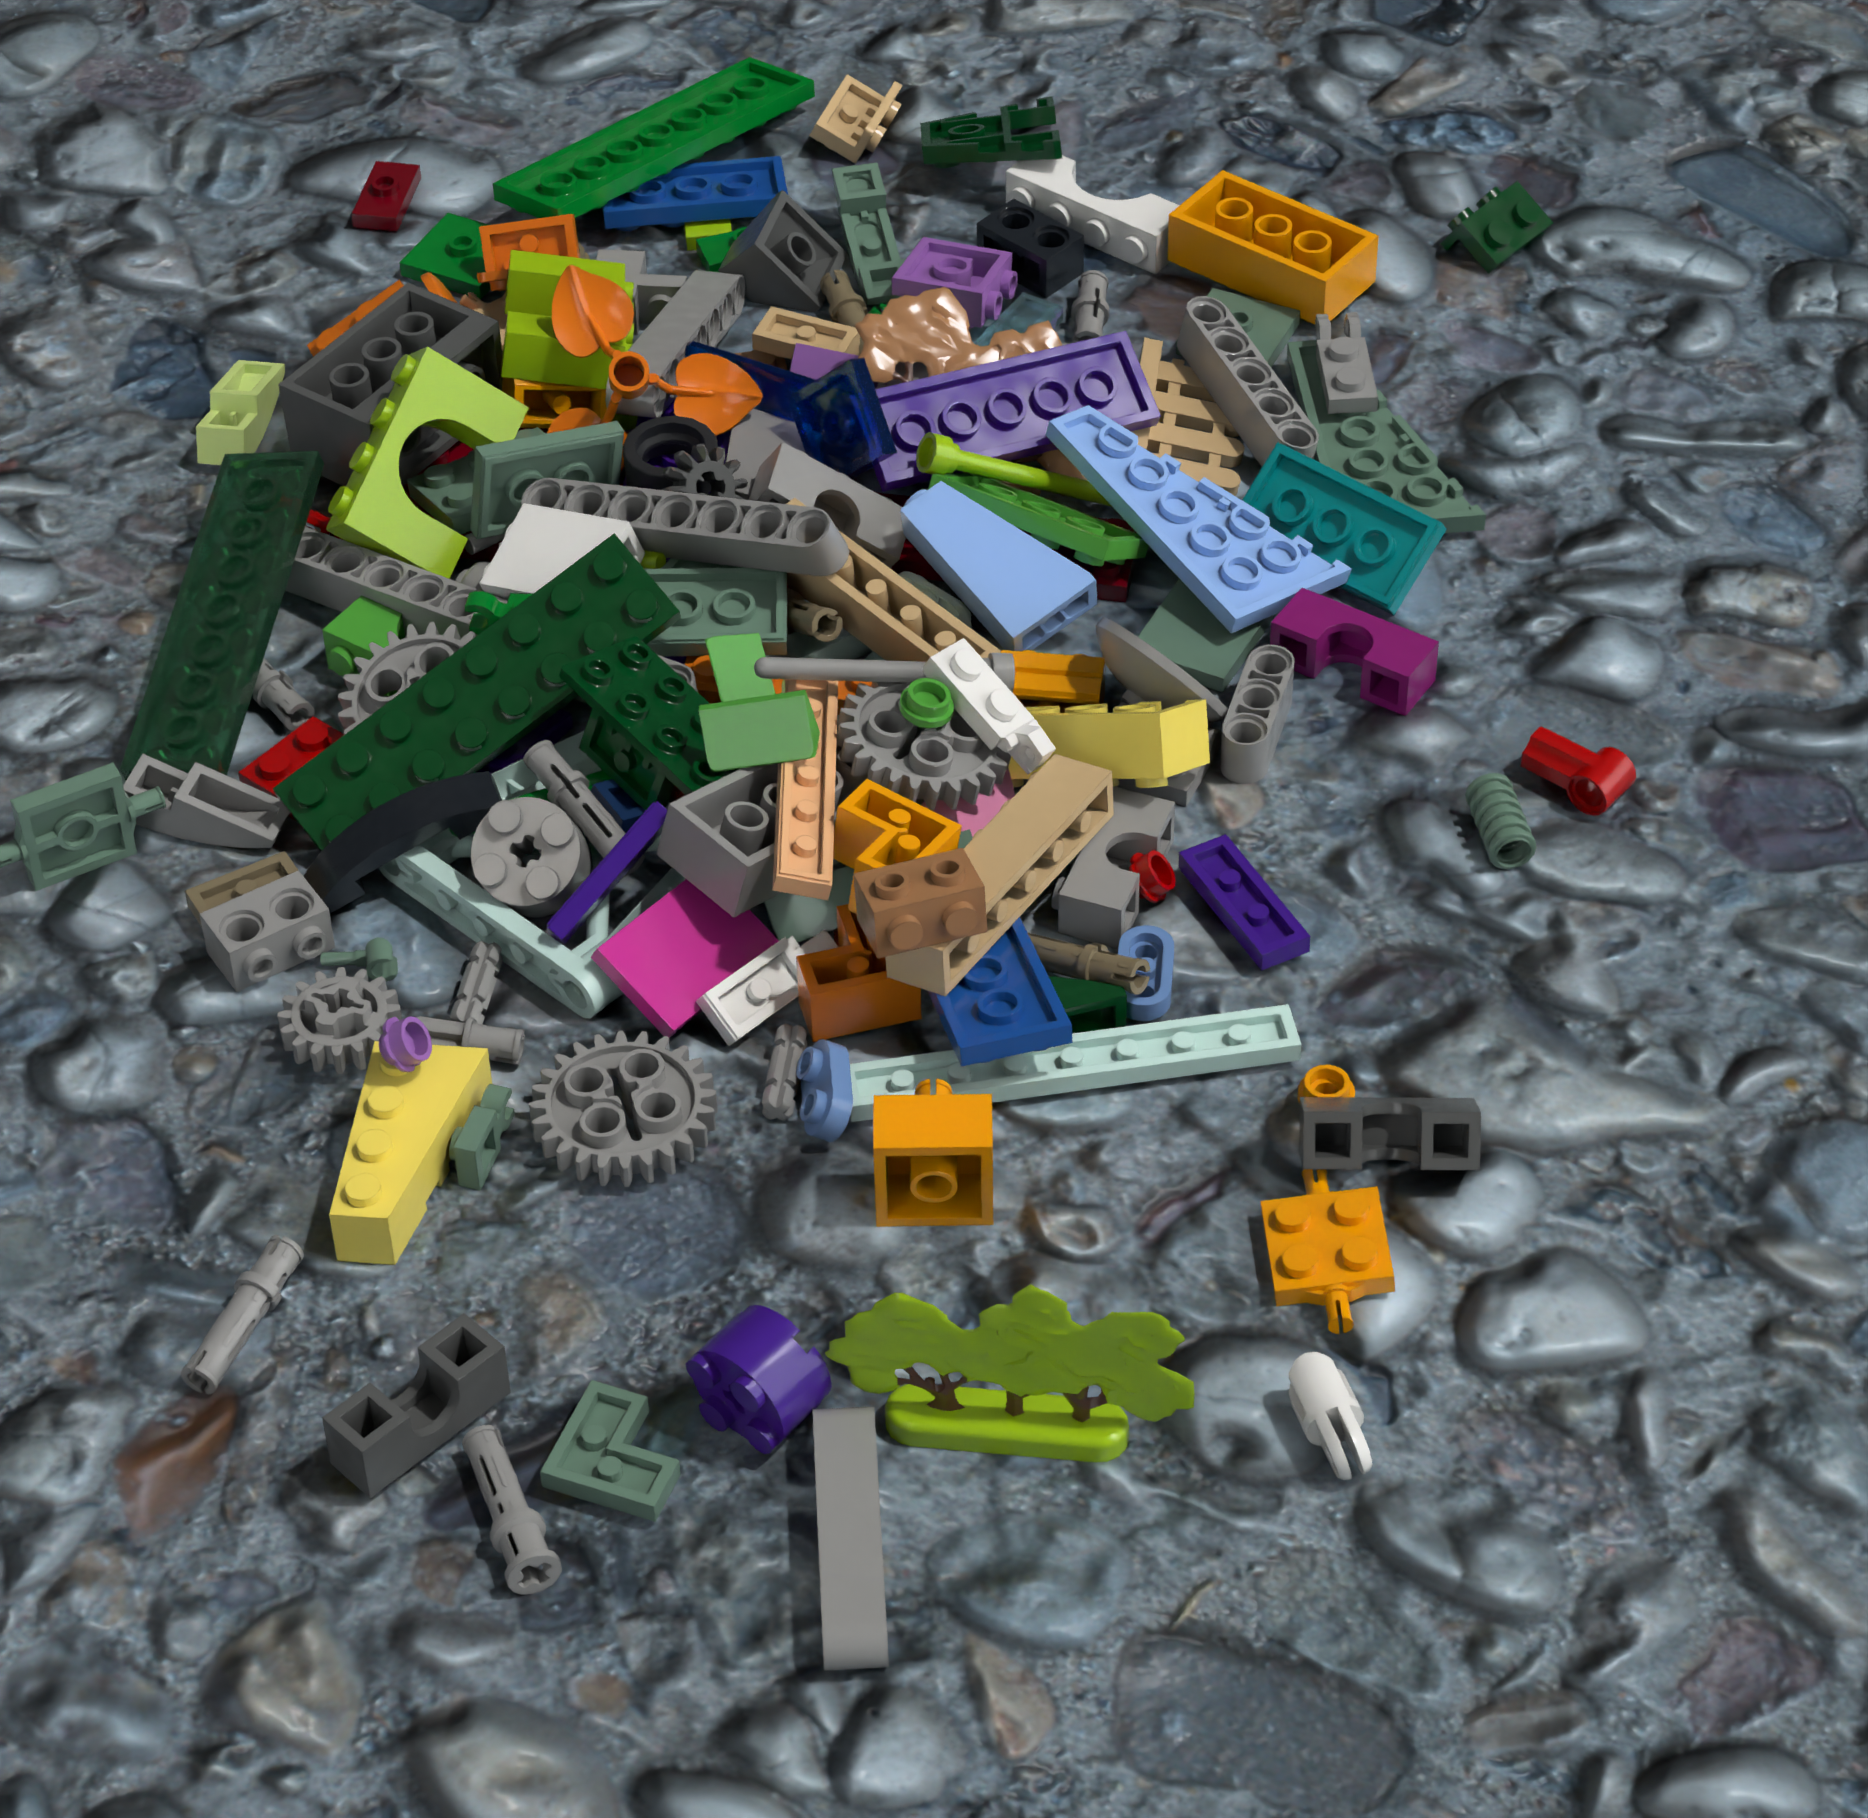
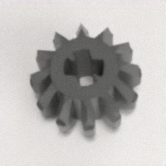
(706, 469)

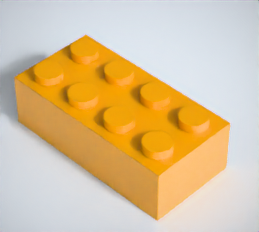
(1272, 247)

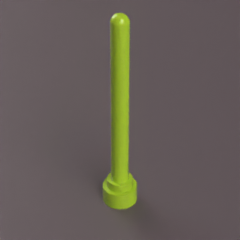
(940, 456)

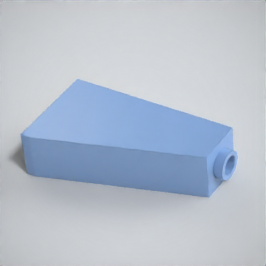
(997, 570)

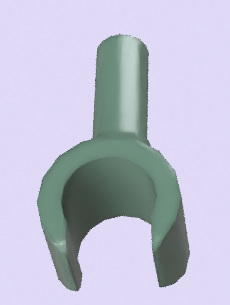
(376, 957)

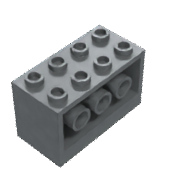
(337, 390)

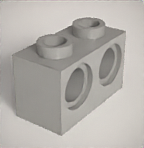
(267, 930)

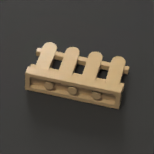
(1191, 413)

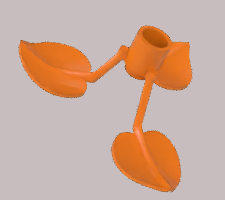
(597, 312)

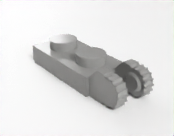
(1345, 367)

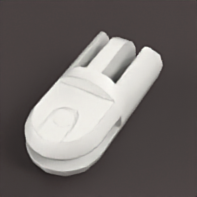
(1328, 1411)

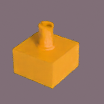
(933, 1158)

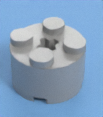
(515, 830)

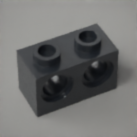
(1042, 249)

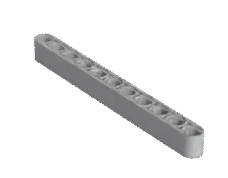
(341, 572)

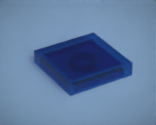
(843, 420)

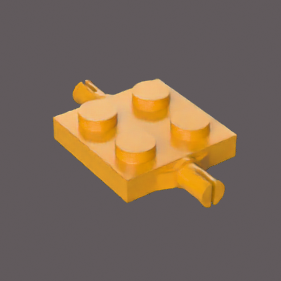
(1327, 1248)

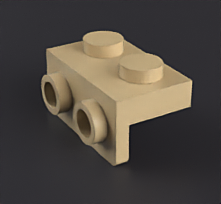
(854, 118)

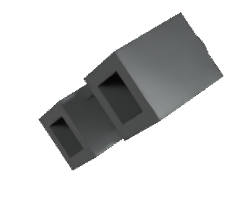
(1363, 1129)
(456, 1382)

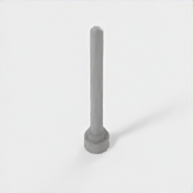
(866, 670)

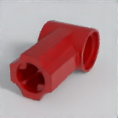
(1589, 777)

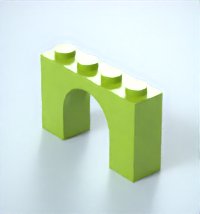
(529, 339)
(373, 504)

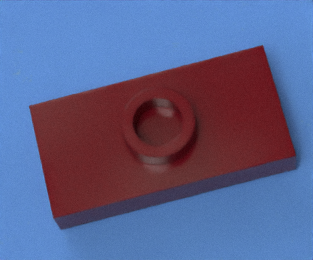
(386, 196)

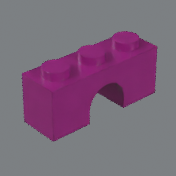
(1393, 659)

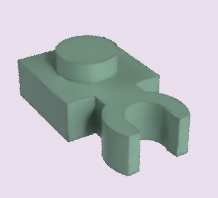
(478, 1142)

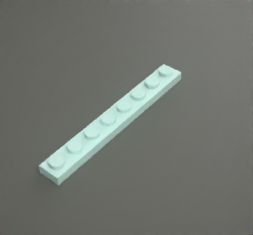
(1094, 1059)

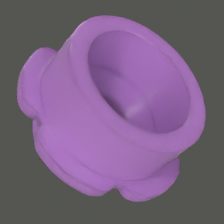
(405, 1043)

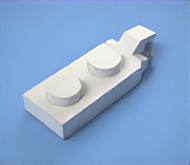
(989, 705)
(758, 987)

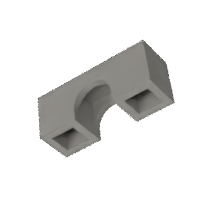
(855, 510)
(1100, 893)

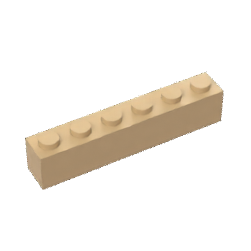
(885, 609)
(1016, 862)

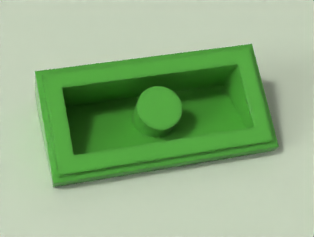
(733, 666)
(759, 731)

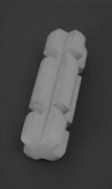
(477, 983)
(782, 1075)

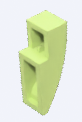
(239, 410)

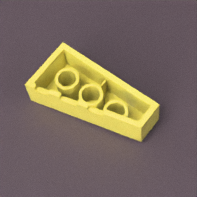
(1131, 742)
(401, 1148)

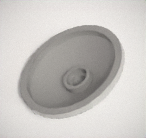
(1149, 673)

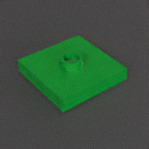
(450, 253)

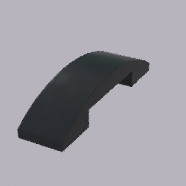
(397, 828)

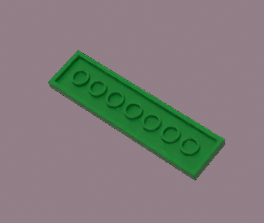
(654, 140)

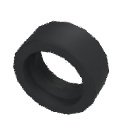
(658, 438)

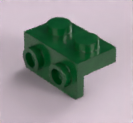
(1499, 226)

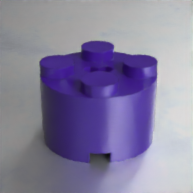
(758, 1378)

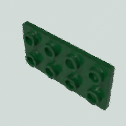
(641, 722)

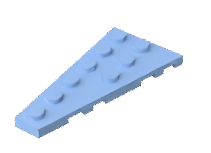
(1196, 527)

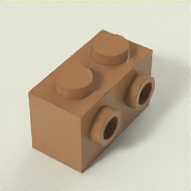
(920, 902)

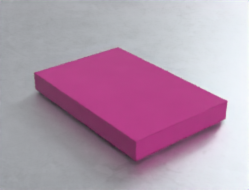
(679, 954)

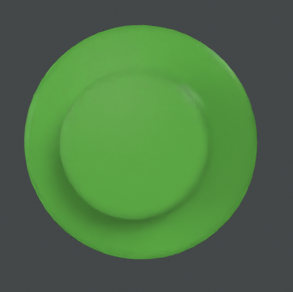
(927, 703)

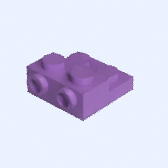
(973, 274)

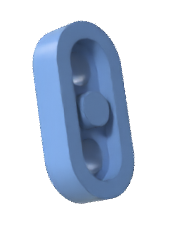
(1158, 949)
(825, 1089)

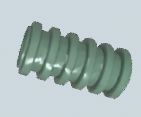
(1500, 821)

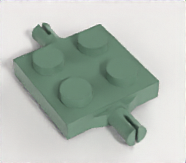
(76, 826)

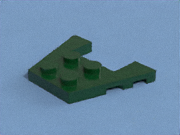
(988, 138)

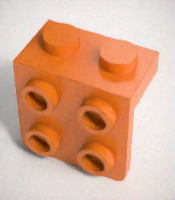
(542, 235)

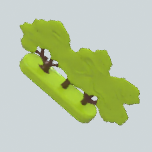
(1029, 1352)

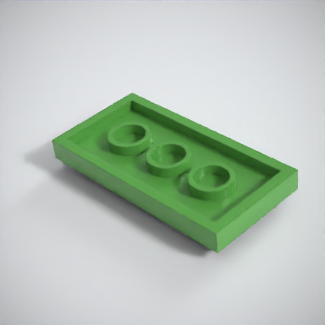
(1050, 521)

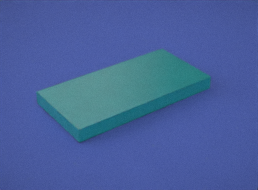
(1346, 523)

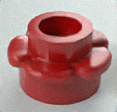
(1155, 875)

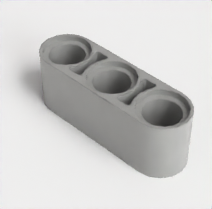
(1257, 714)

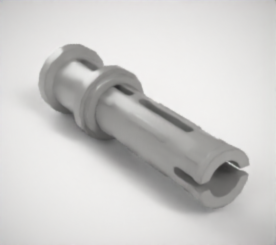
(516, 1528)

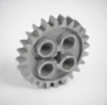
(394, 669)
(912, 759)
(586, 1123)

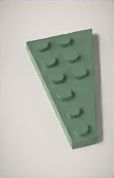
(1379, 450)

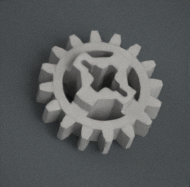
(337, 1019)

